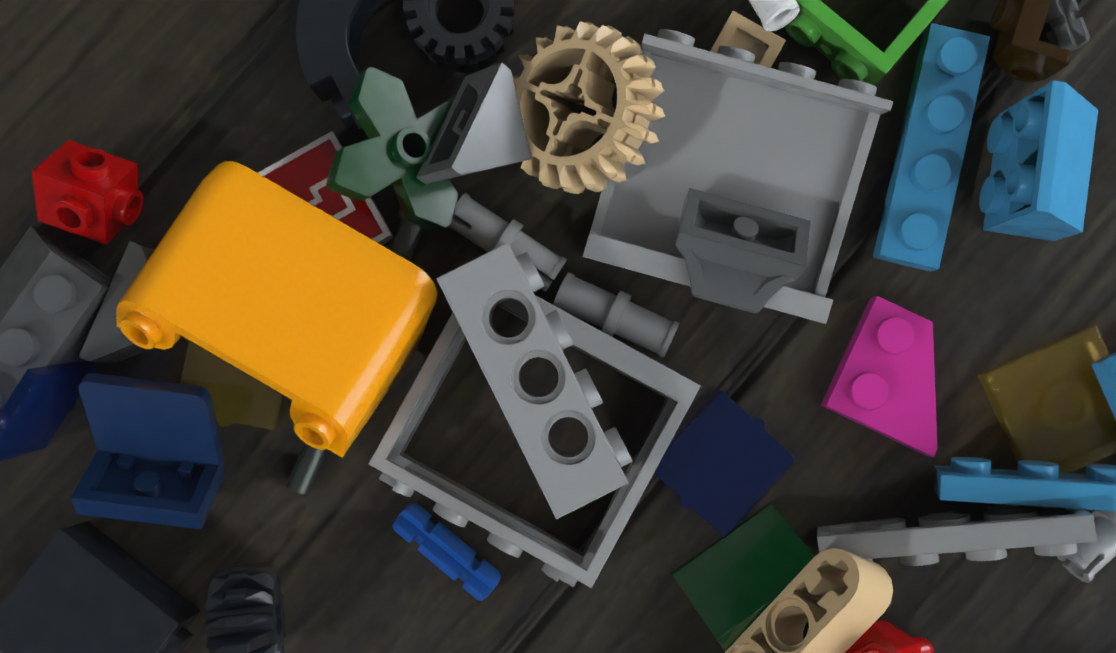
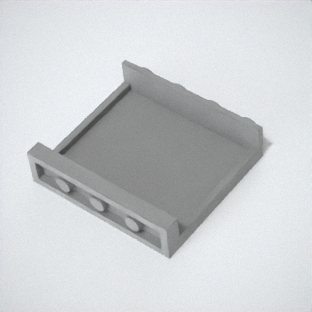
(747, 138)

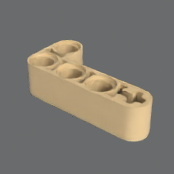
(834, 594)

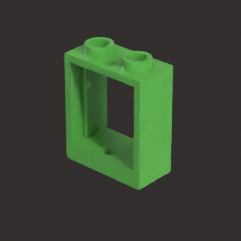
(848, 50)

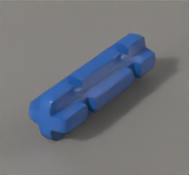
(447, 551)

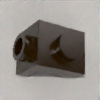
(1018, 43)

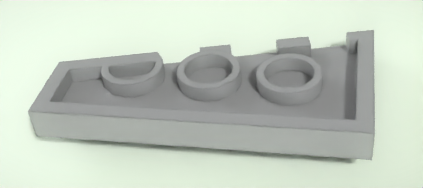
(1003, 527)

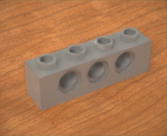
(564, 477)

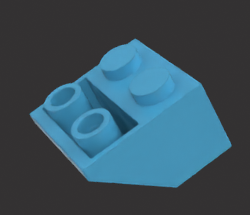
(1040, 165)

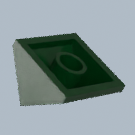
(743, 573)

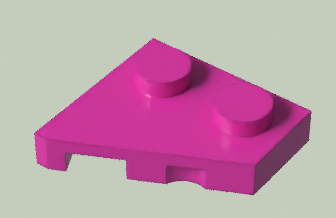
(889, 377)

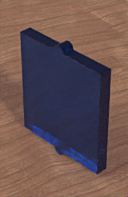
(39, 406)
(722, 463)

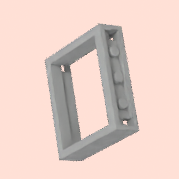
(506, 529)

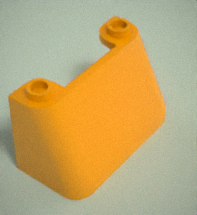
(283, 301)

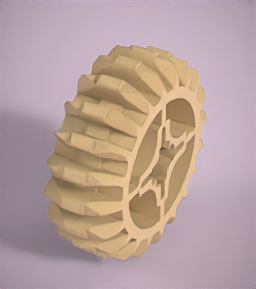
(580, 71)

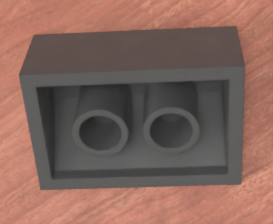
(45, 306)

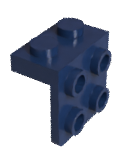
(153, 454)

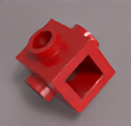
(87, 192)

